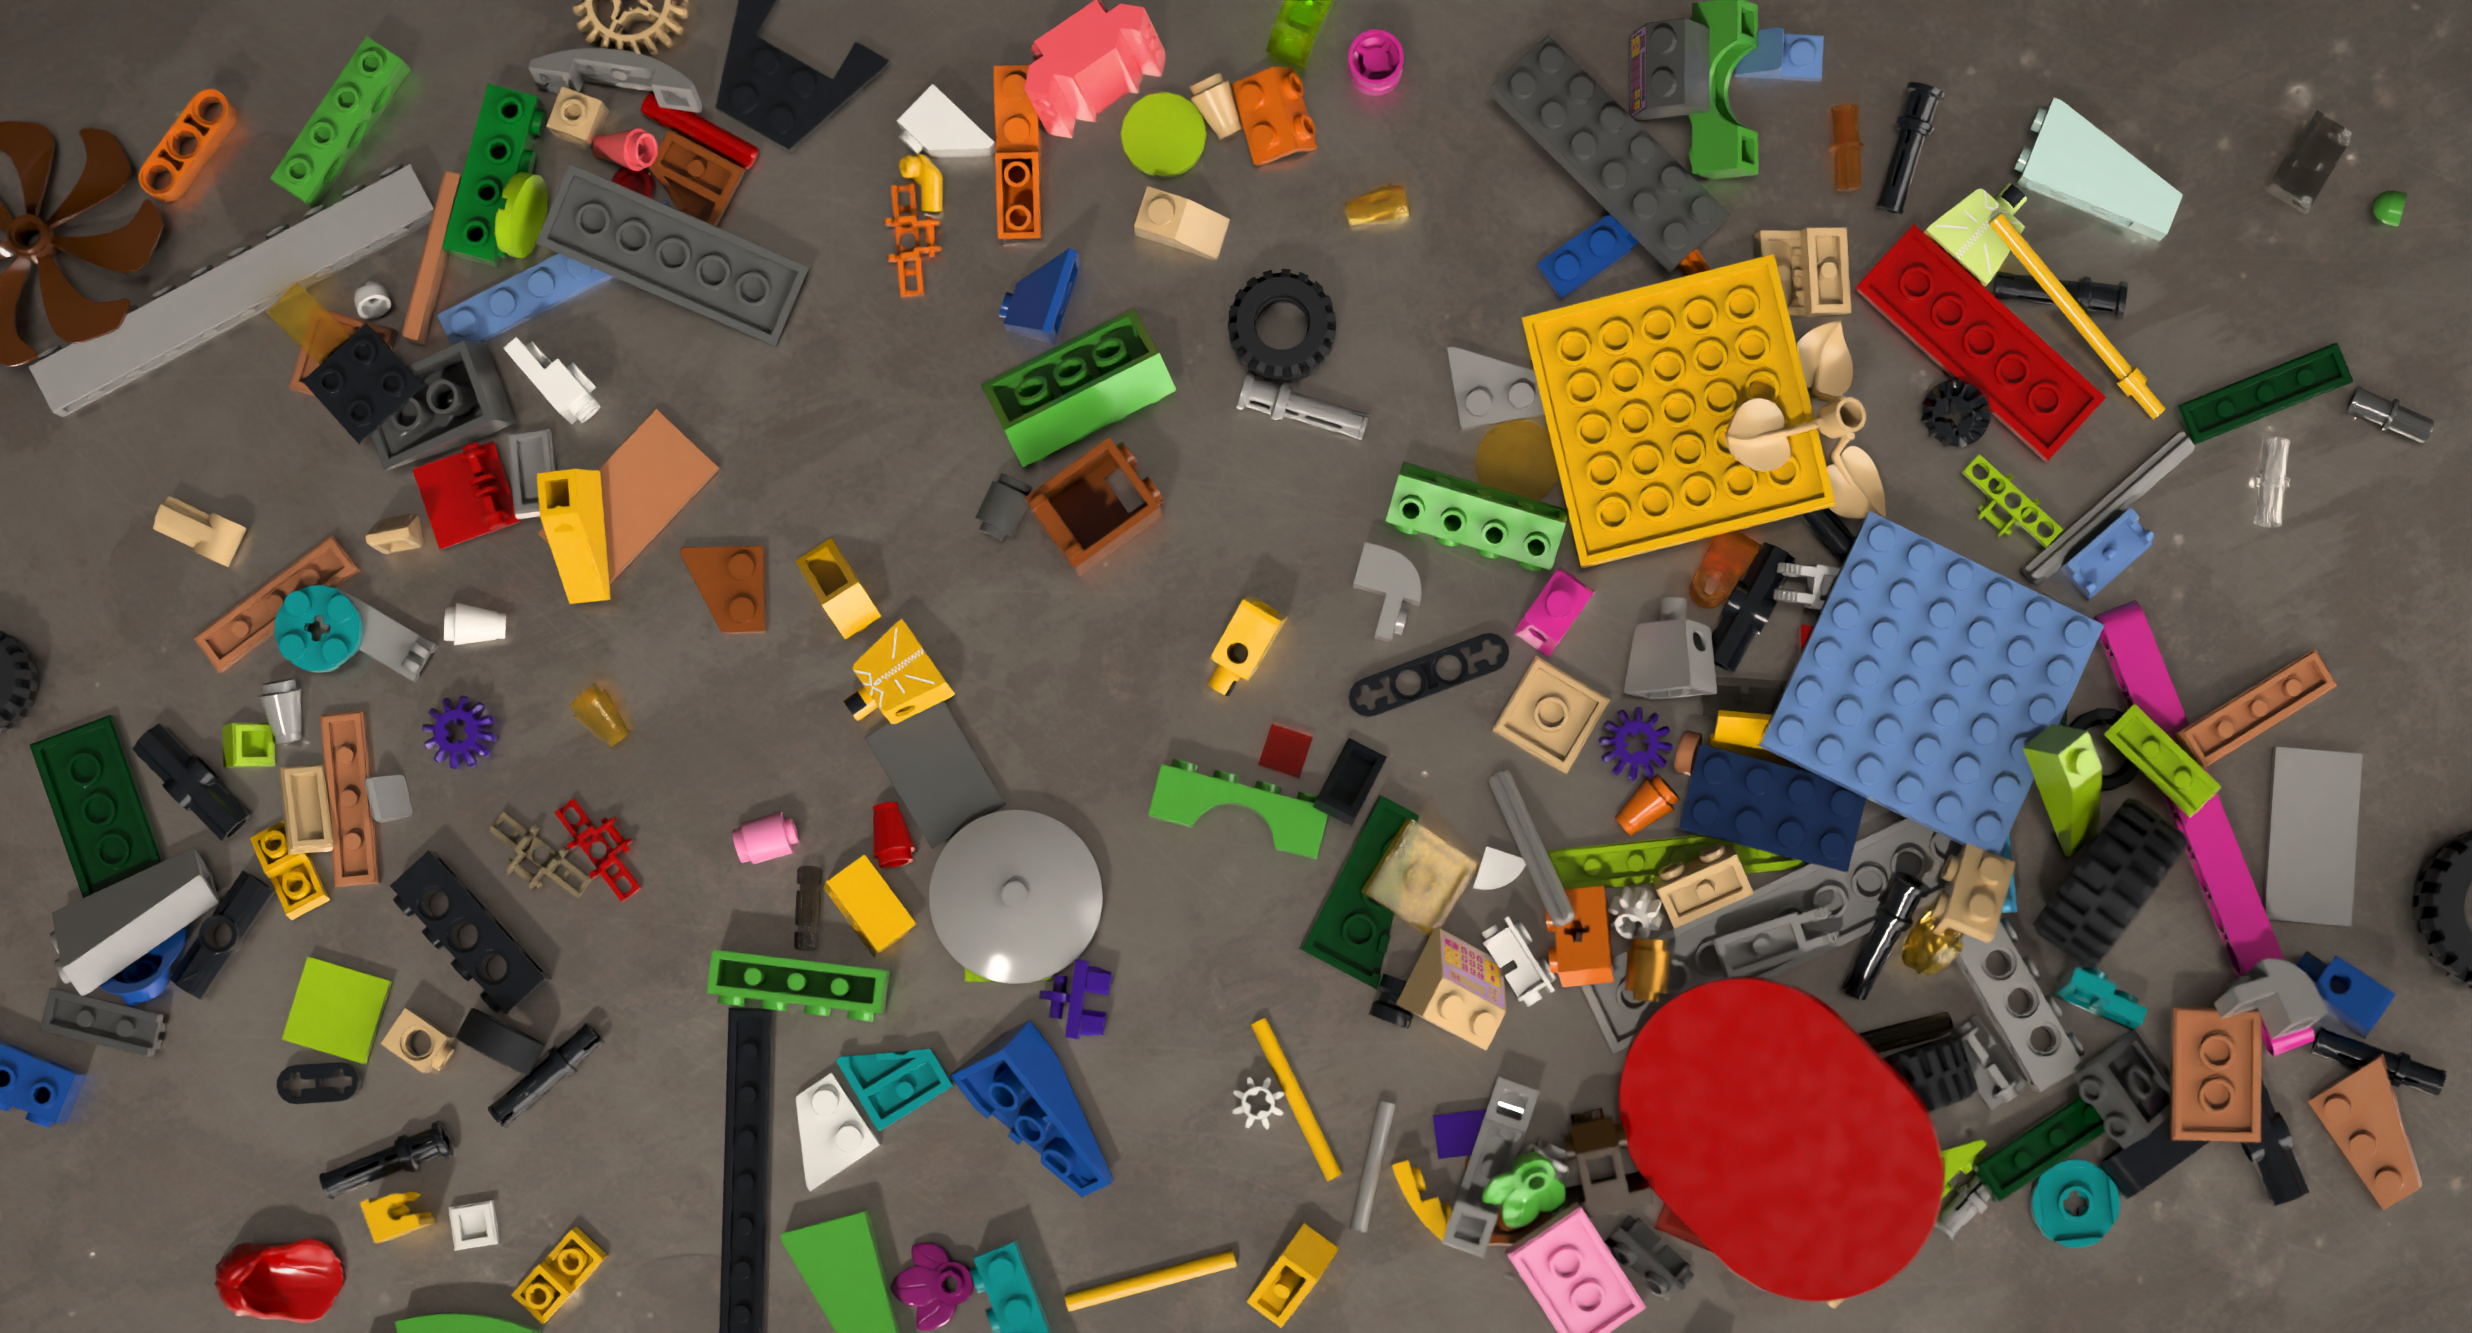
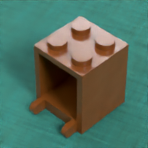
(1084, 511)

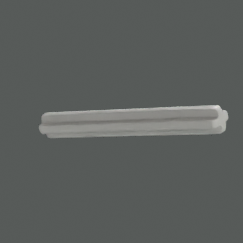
(2108, 508)

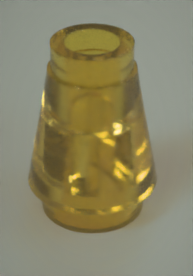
(1379, 207)
(599, 715)

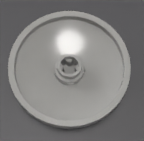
(1015, 896)

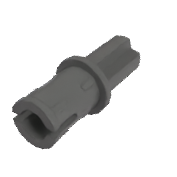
(2390, 415)

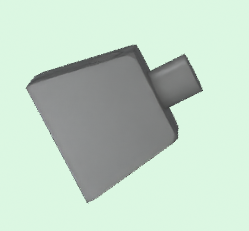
(1671, 656)

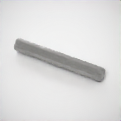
(1531, 848)

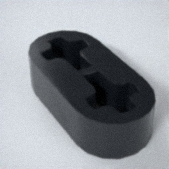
(319, 1073)

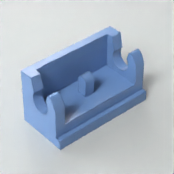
(2108, 554)

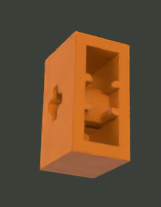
(1592, 958)

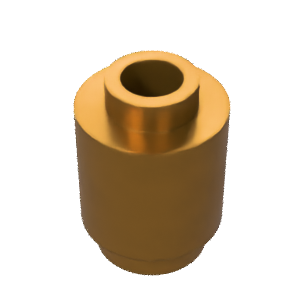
(1648, 969)

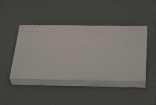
(2312, 836)

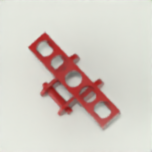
(610, 857)

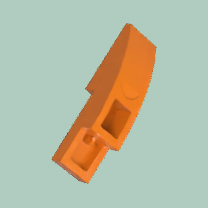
(1016, 156)

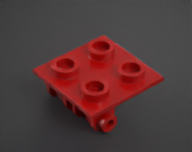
(466, 494)

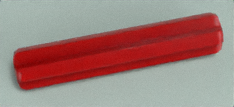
(702, 132)

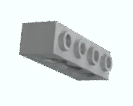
(2037, 1067)

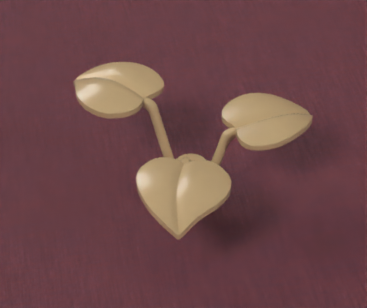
(1760, 441)

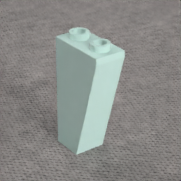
(2094, 173)

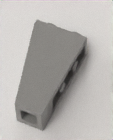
(129, 919)

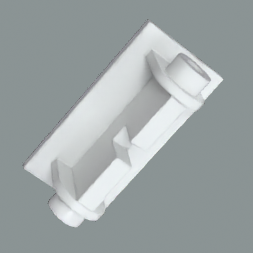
(1530, 973)

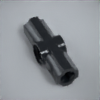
(1749, 607)
(191, 782)
(205, 958)
(2275, 1157)

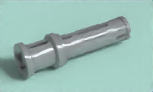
(1282, 402)

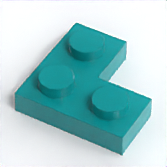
(2095, 994)

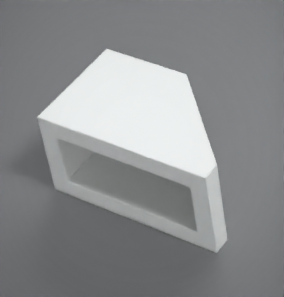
(942, 128)

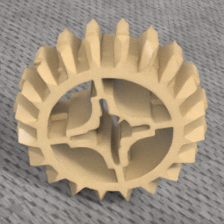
(624, 19)

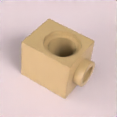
(577, 117)
(400, 1037)

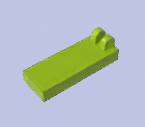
(2162, 761)

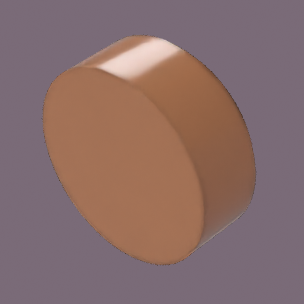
(1687, 751)

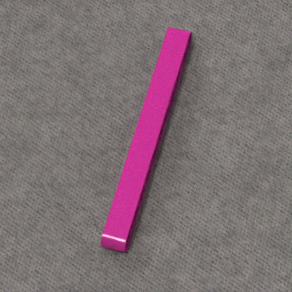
(2209, 834)

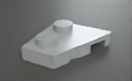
(1491, 390)

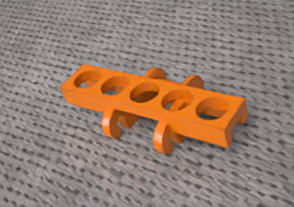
(915, 252)

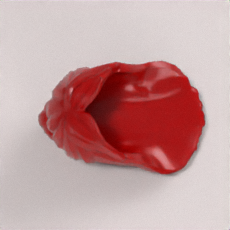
(280, 1280)

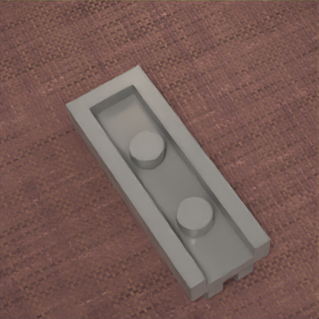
(390, 641)

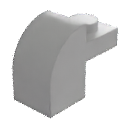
(1392, 576)
(2281, 994)

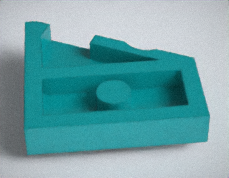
(894, 1082)

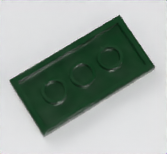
(97, 804)

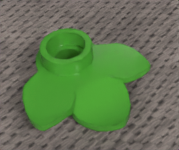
(1526, 1190)

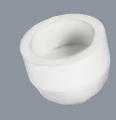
(364, 305)

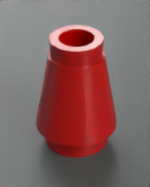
(891, 837)

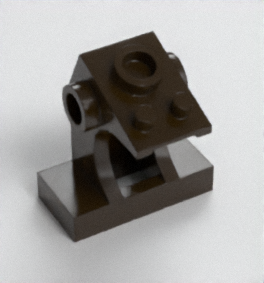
(1596, 1137)

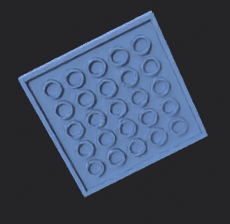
(1930, 684)

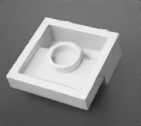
(562, 385)

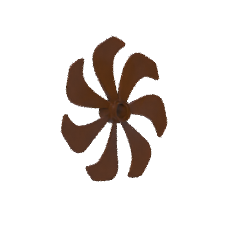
(122, 250)

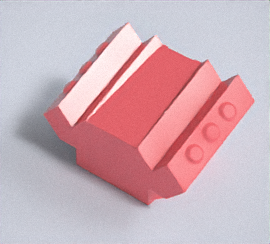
(1091, 64)

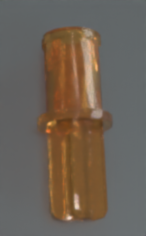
(1846, 147)

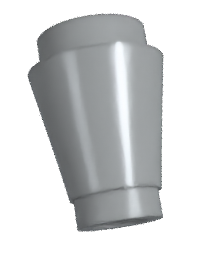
(283, 709)

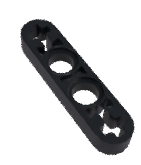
(1430, 680)

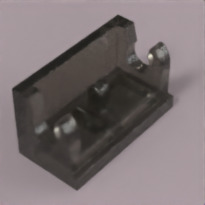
(2309, 162)
(1741, 696)

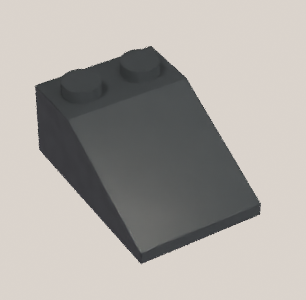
(455, 407)

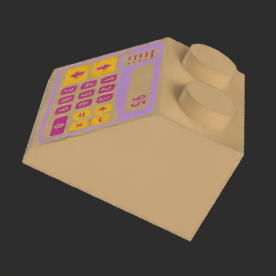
(1457, 989)

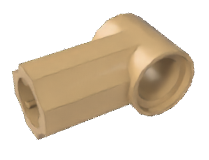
(207, 534)

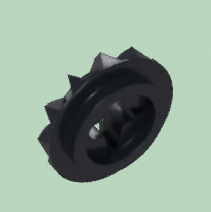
(1965, 398)

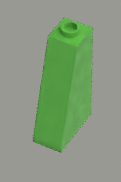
(845, 1273)

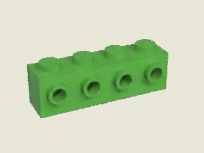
(1477, 517)
(798, 982)

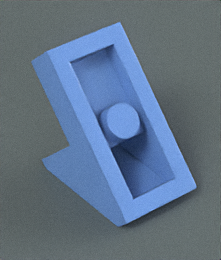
(1783, 57)

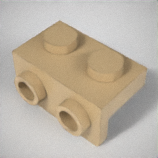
(1702, 884)
(1972, 893)

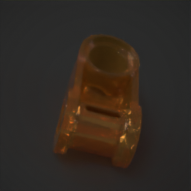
(1725, 562)

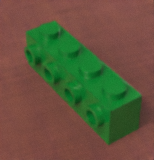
(496, 154)

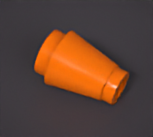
(1647, 804)

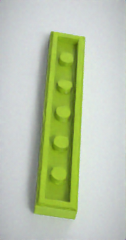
(1642, 860)

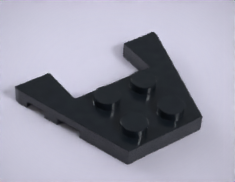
(777, 91)

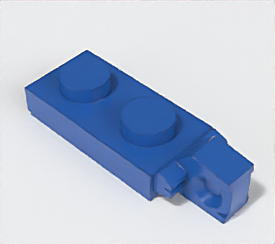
(1586, 256)

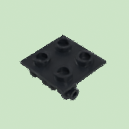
(363, 383)

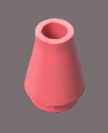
(627, 148)

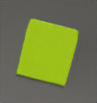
(248, 745)

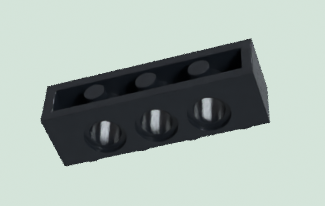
(522, 975)

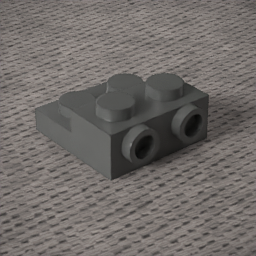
(2126, 1089)

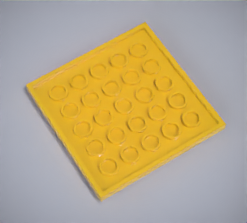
(1643, 404)

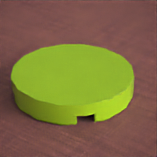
(1163, 135)
(524, 214)

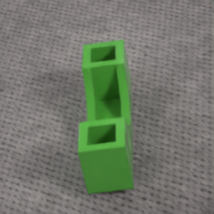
(1719, 141)
(1185, 795)

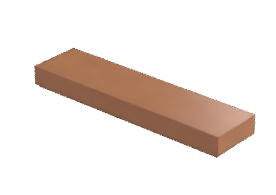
(431, 265)
(254, 618)
(2256, 709)
(350, 813)

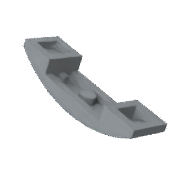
(618, 69)
(1492, 1155)

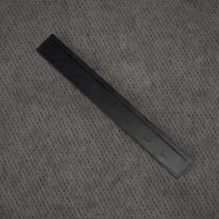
(746, 1170)

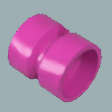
(1375, 62)

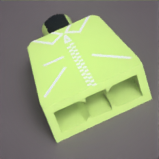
(1968, 236)

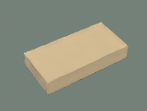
(305, 809)

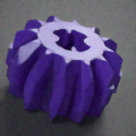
(474, 729)
(1632, 729)

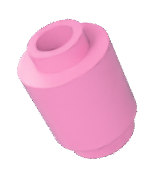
(765, 838)

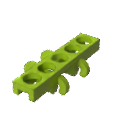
(2017, 518)

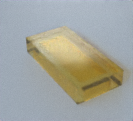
(308, 323)

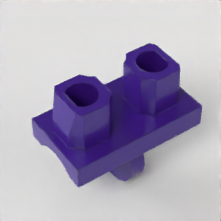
(1079, 1020)

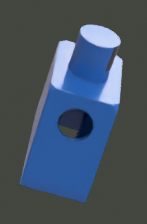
(2364, 997)

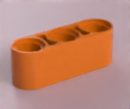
(187, 167)

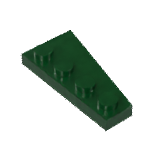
(1350, 926)

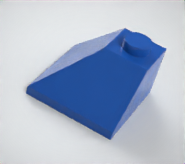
(1042, 299)

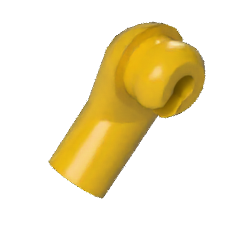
(928, 177)

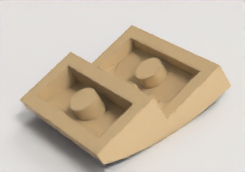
(1811, 268)

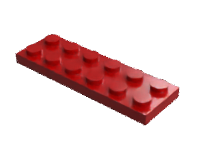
(1980, 342)

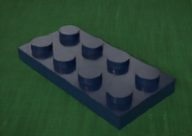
(1771, 808)

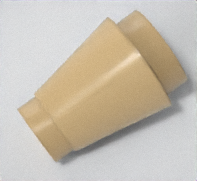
(1216, 104)

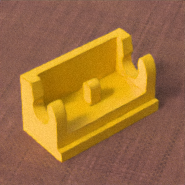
(869, 905)
(388, 1218)

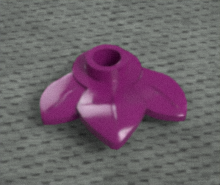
(927, 1288)

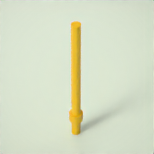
(2129, 378)

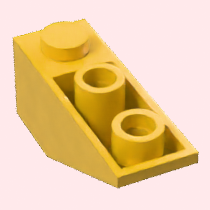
(576, 531)

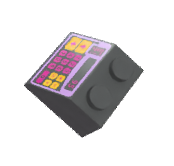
(1669, 69)

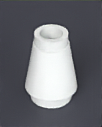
(472, 624)

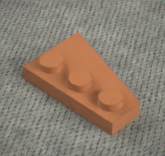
(2368, 1128)

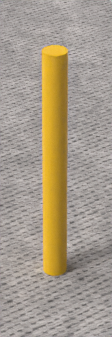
(1296, 1099)
(1150, 1280)

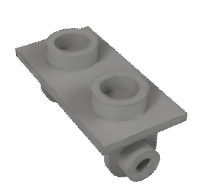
(1992, 1070)

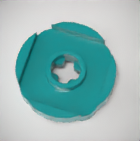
(302, 609)
(2093, 1219)

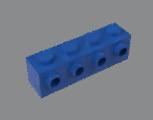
(37, 1085)

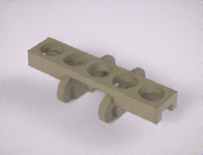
(547, 867)

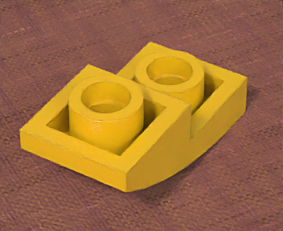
(291, 875)
(1429, 1210)
(559, 1275)

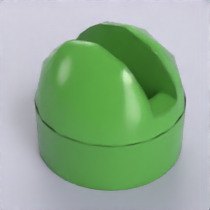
(2389, 207)

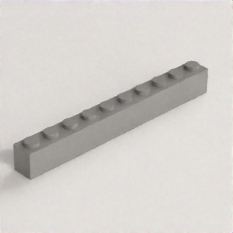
(236, 289)

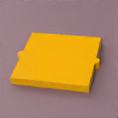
(1741, 735)

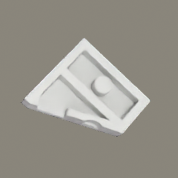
(830, 1131)

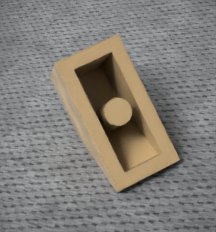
(1180, 223)

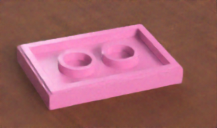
(1575, 1275)

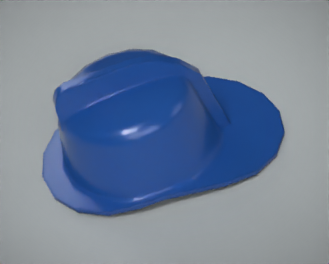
(147, 975)

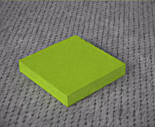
(337, 1010)

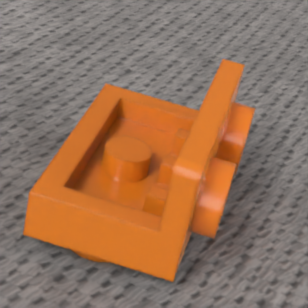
(1274, 114)

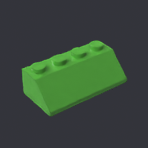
(1079, 387)

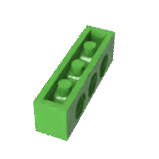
(340, 123)

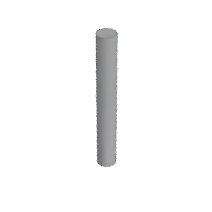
(1372, 1166)

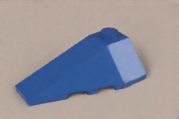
(1029, 1093)

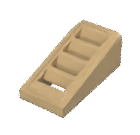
(396, 534)

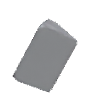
(388, 798)

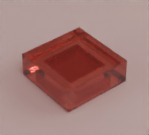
(1285, 751)

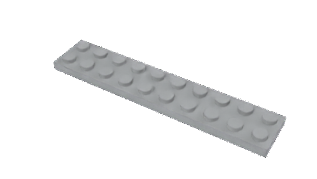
(1850, 895)

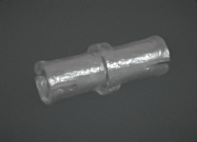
(2272, 481)

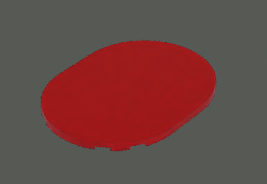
(1781, 1138)

